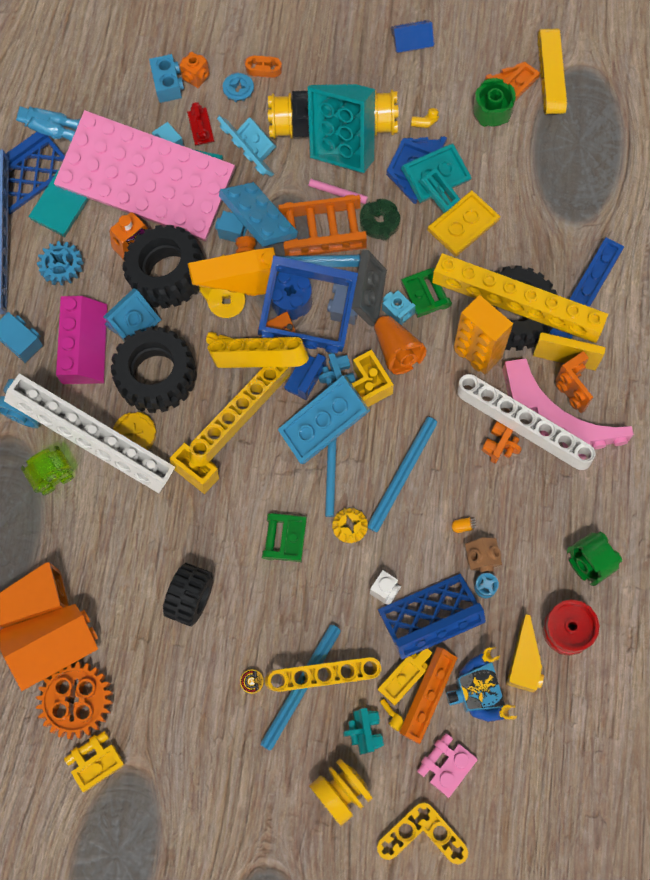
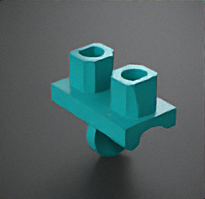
(361, 731)

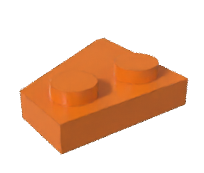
(519, 76)

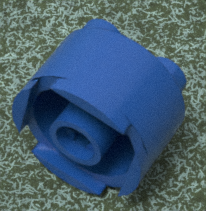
(292, 295)

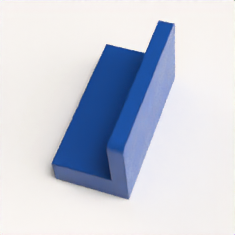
(413, 36)
(305, 377)

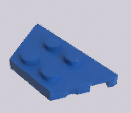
(408, 151)

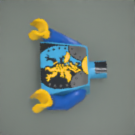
(480, 690)

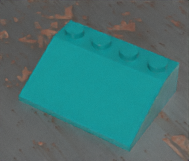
(342, 125)

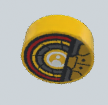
(252, 681)

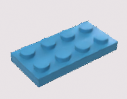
(258, 214)
(323, 419)

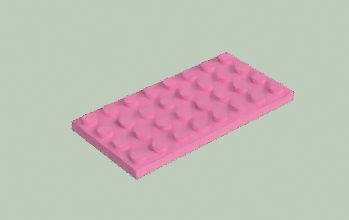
(144, 175)

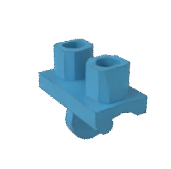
(336, 364)

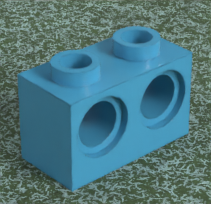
(164, 75)

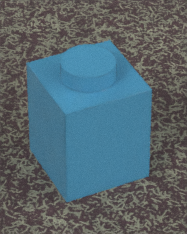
(230, 227)

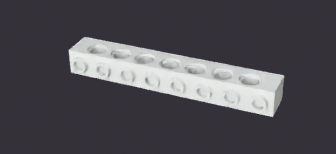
(88, 433)

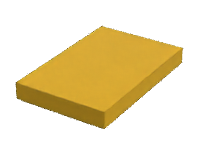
(463, 223)
(564, 349)

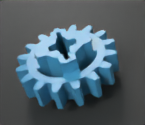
(62, 255)

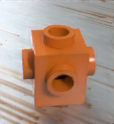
(194, 69)

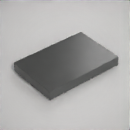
(369, 288)

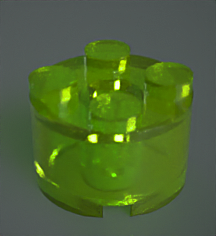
(48, 470)

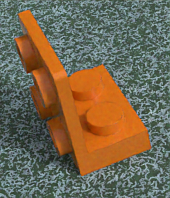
(569, 383)

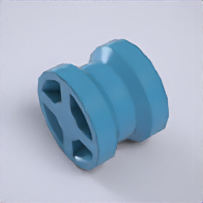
(489, 582)

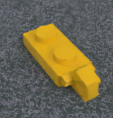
(405, 676)

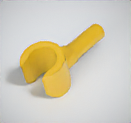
(396, 721)

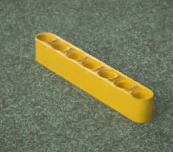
(237, 416)

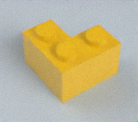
(373, 380)

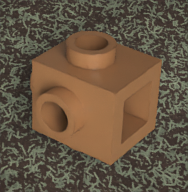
(483, 555)

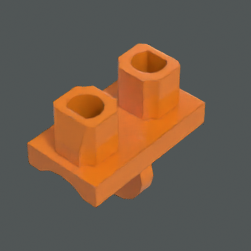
(495, 449)

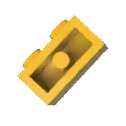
(200, 477)

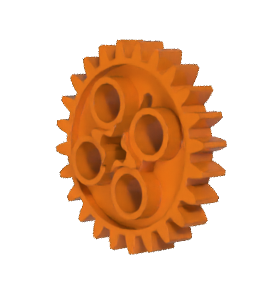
(95, 701)

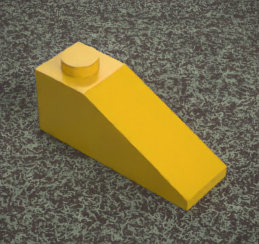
(526, 662)

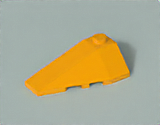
(238, 272)

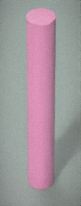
(335, 190)

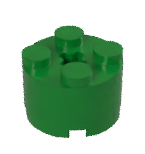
(494, 102)
(594, 558)

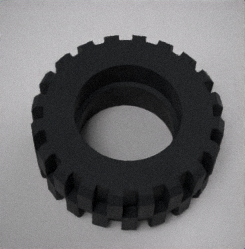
(152, 248)
(528, 331)
(147, 345)

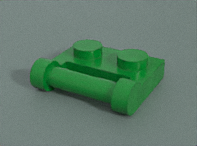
(419, 294)
(291, 541)

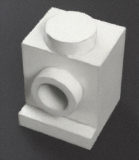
(385, 588)

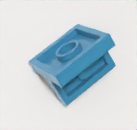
(131, 315)

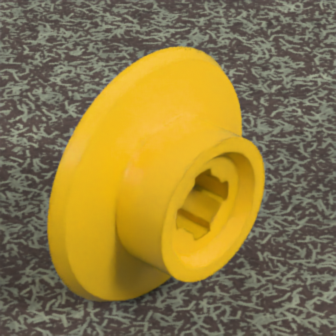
(216, 305)

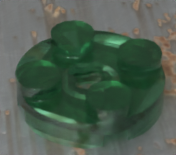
(384, 229)

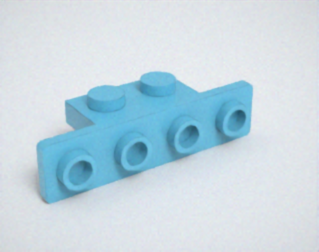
(252, 140)

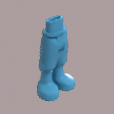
(48, 122)

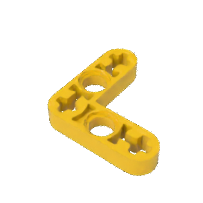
(428, 827)

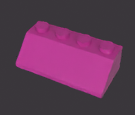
(81, 341)

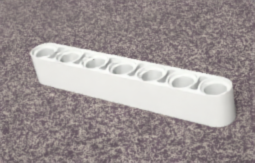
(529, 431)

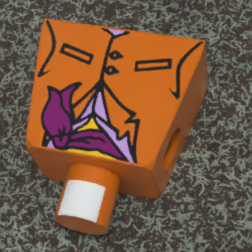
(125, 232)

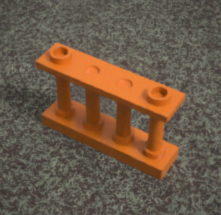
(327, 244)

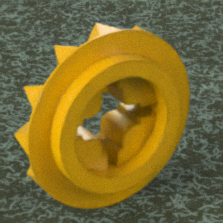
(345, 534)

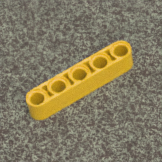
(552, 71)
(258, 352)
(334, 674)

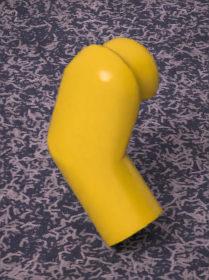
(427, 121)

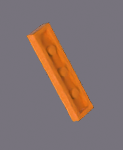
(428, 695)

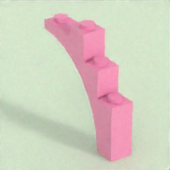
(525, 390)

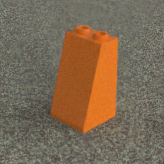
(33, 596)
(46, 644)

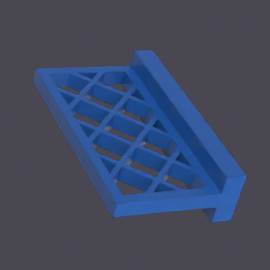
(19, 155)
(438, 628)

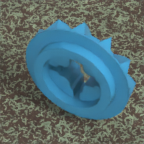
(233, 81)

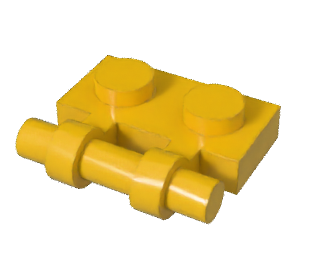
(96, 768)

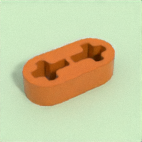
(263, 66)

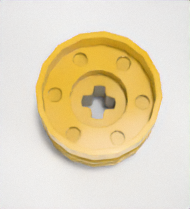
(341, 791)

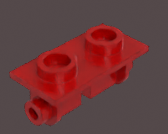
(200, 124)

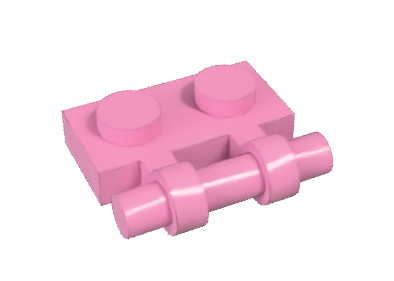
(454, 768)

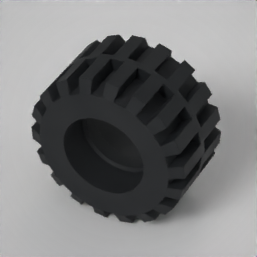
(188, 594)

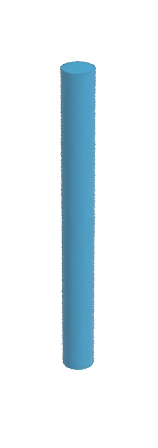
(330, 480)

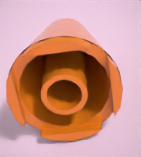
(398, 345)

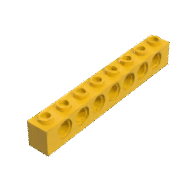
(520, 298)

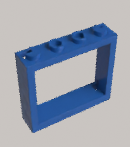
(317, 272)

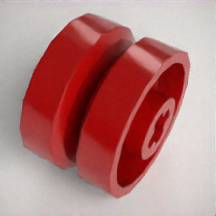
(584, 625)

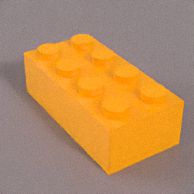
(482, 335)

